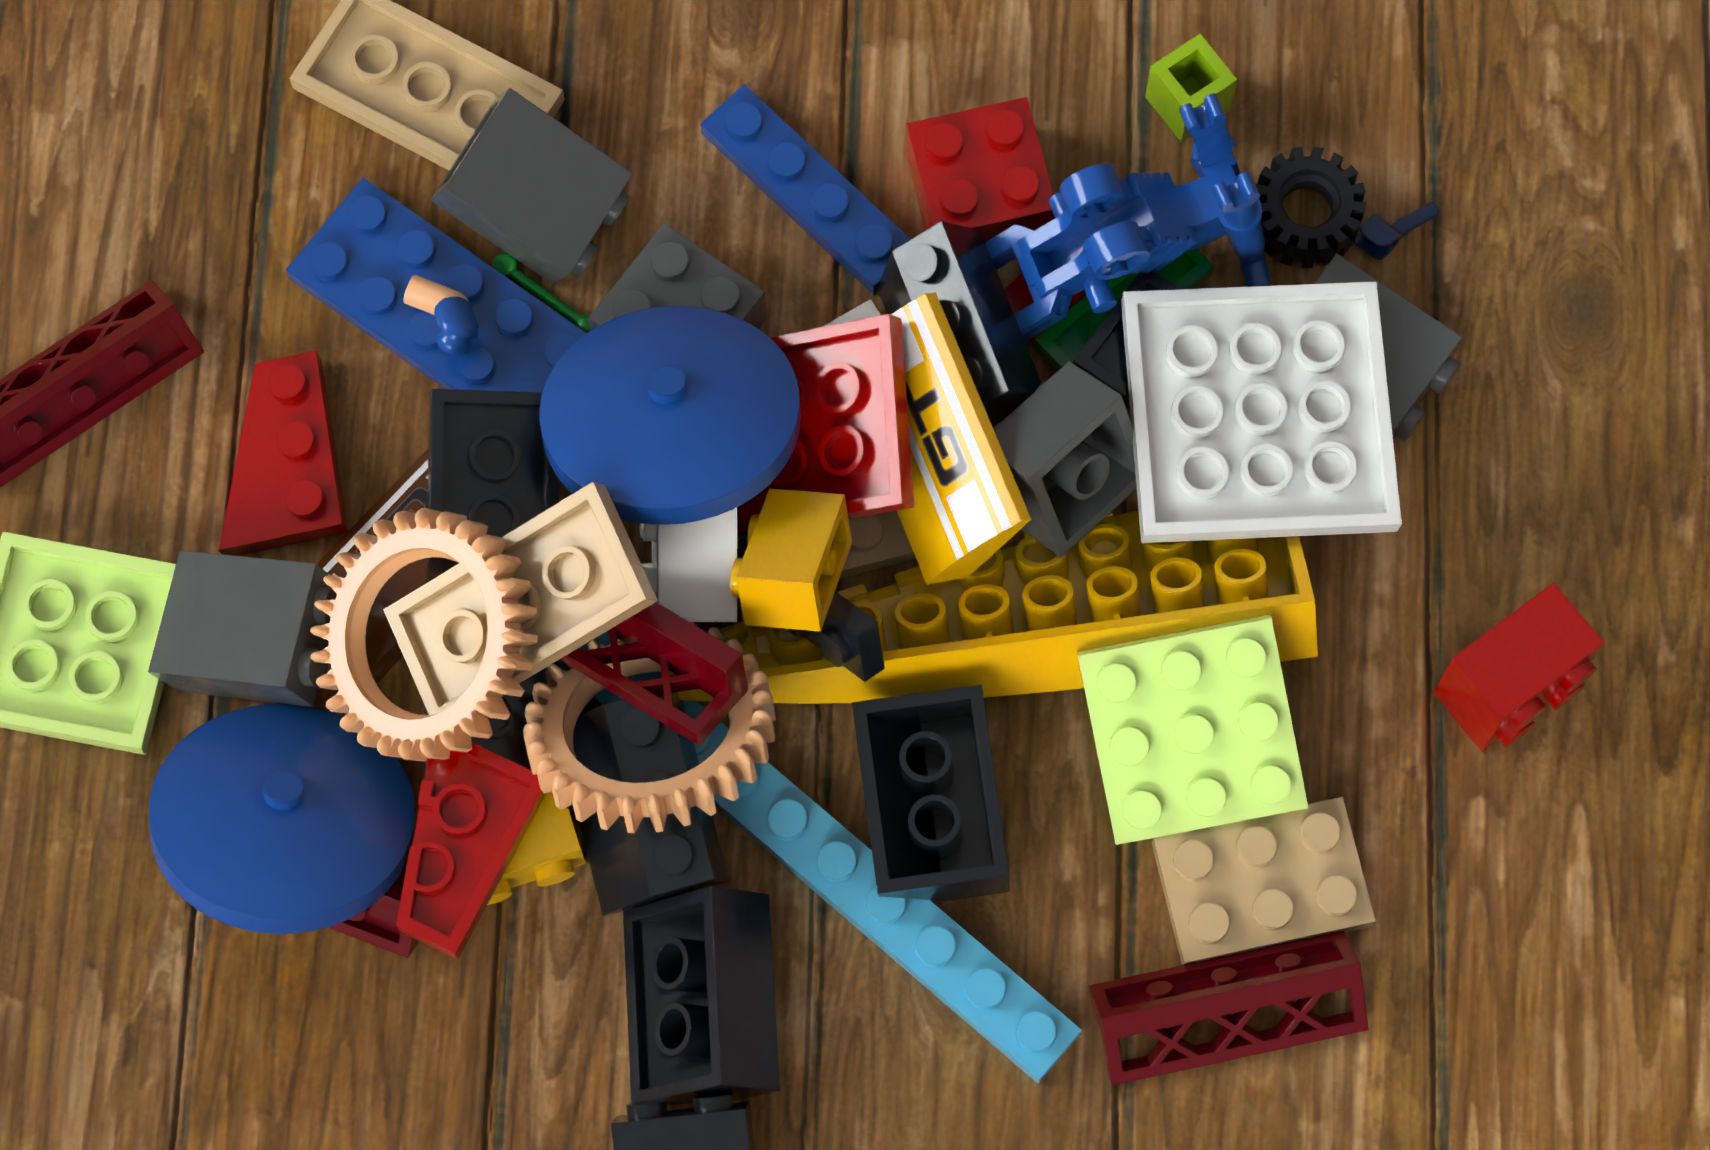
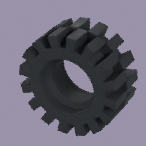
(1318, 175)

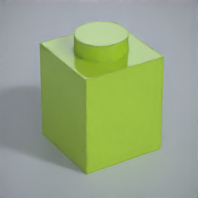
(1186, 78)

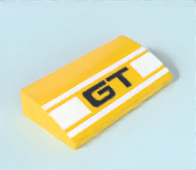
(959, 473)

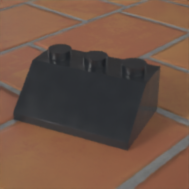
(962, 274)
(931, 795)
(646, 864)
(701, 996)

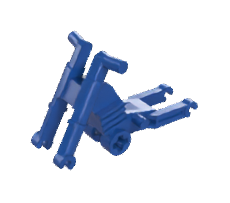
(1135, 225)

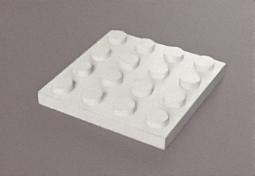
(1260, 412)

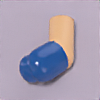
(451, 312)

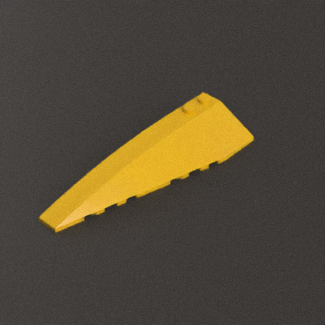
(1032, 612)

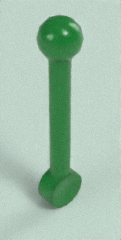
(508, 267)

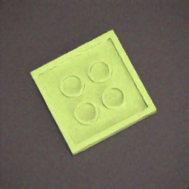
(79, 642)
(1193, 729)

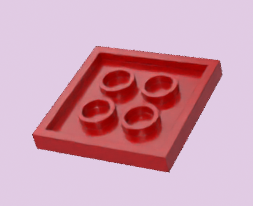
(851, 418)

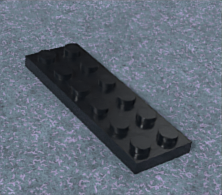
(494, 470)

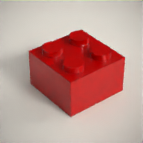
(980, 169)
(1519, 667)

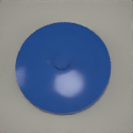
(671, 413)
(280, 820)

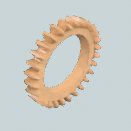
(368, 710)
(553, 758)

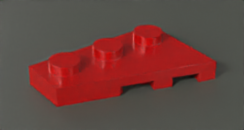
(285, 461)
(462, 843)

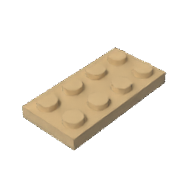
(410, 78)
(580, 581)

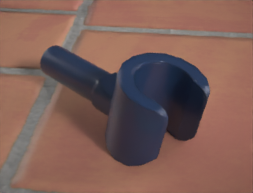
(1380, 237)

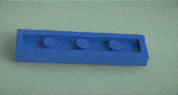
(804, 185)

